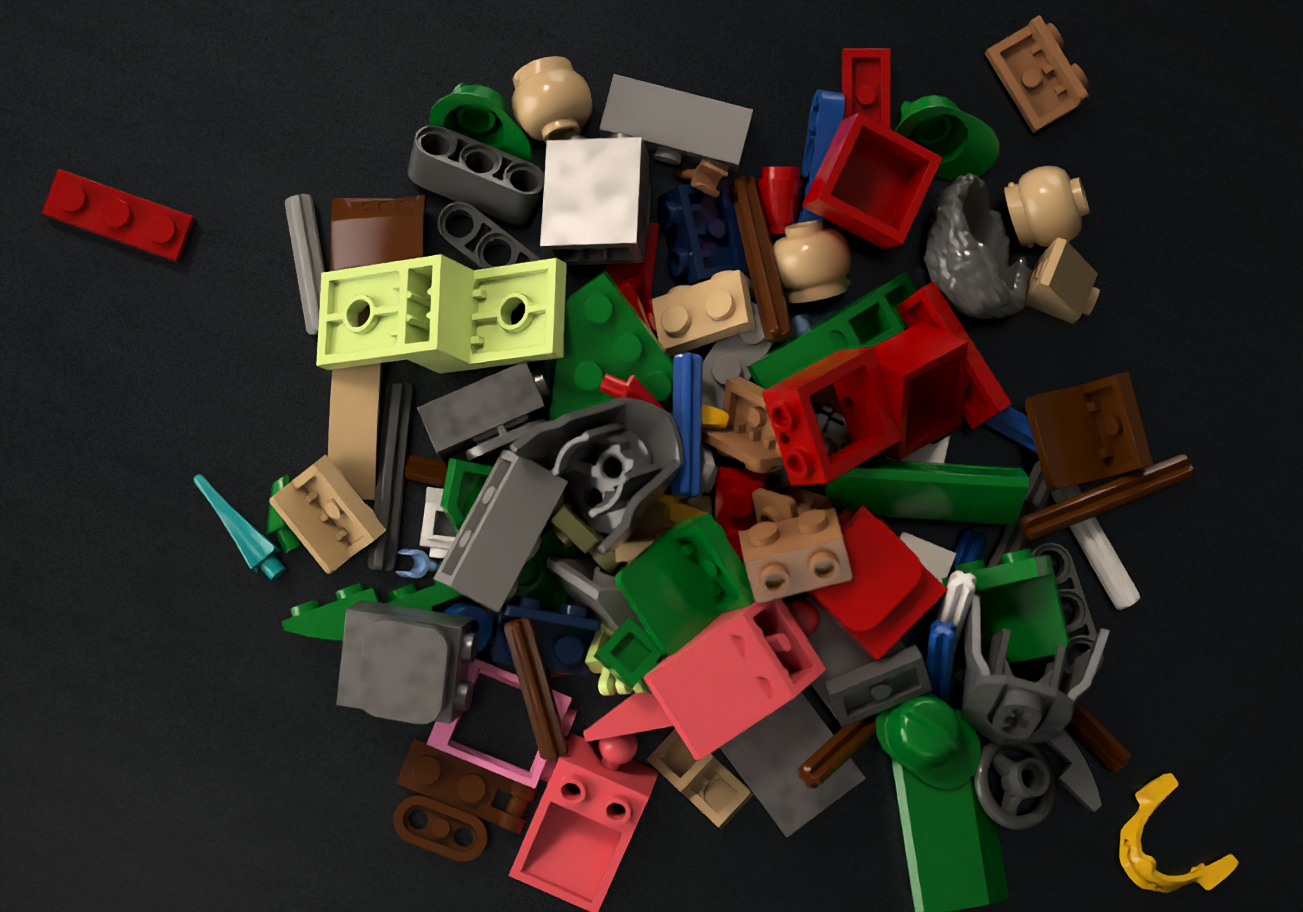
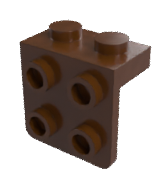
(1088, 432)

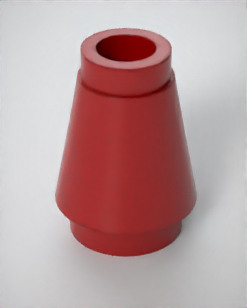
(780, 196)

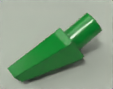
(277, 525)

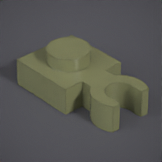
(574, 528)

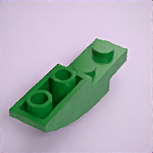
(858, 325)
(329, 620)

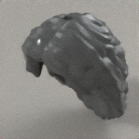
(972, 253)

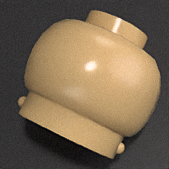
(550, 99)
(1046, 206)
(812, 262)

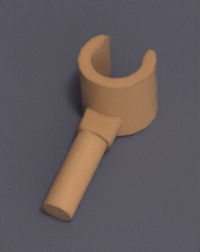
(703, 178)

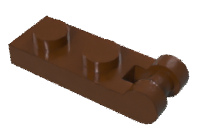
(464, 785)

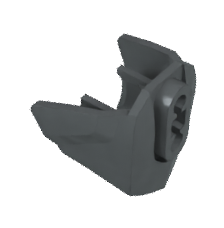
(591, 448)
(1016, 709)

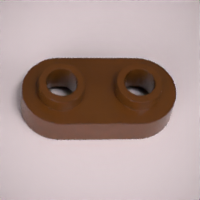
(441, 828)

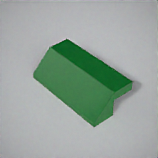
(931, 491)
(949, 844)

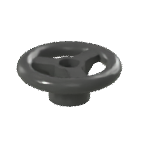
(1019, 781)

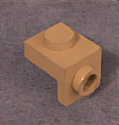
(792, 503)

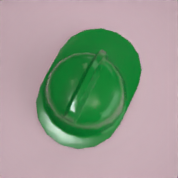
(483, 116)
(958, 137)
(930, 741)

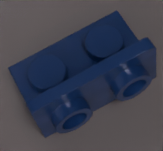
(700, 233)
(561, 635)

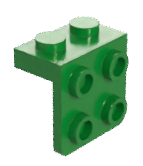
(685, 582)
(1019, 598)

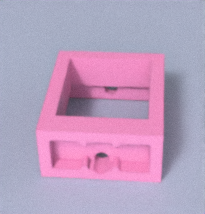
(542, 769)

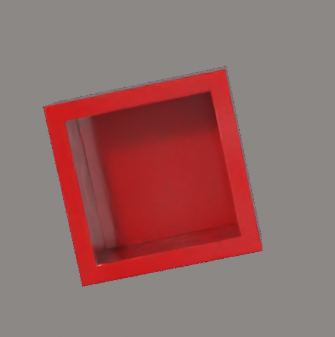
(872, 181)
(924, 383)

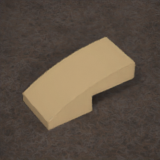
(702, 781)

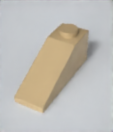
(1062, 283)

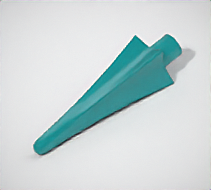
(253, 545)

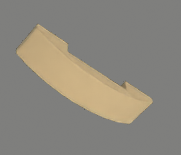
(356, 423)

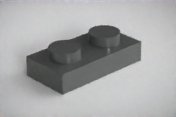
(878, 686)

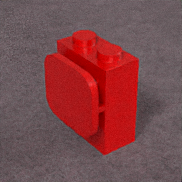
(886, 586)

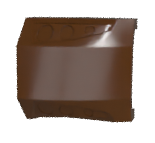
(376, 231)

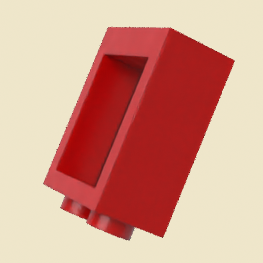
(863, 405)

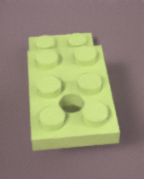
(441, 314)

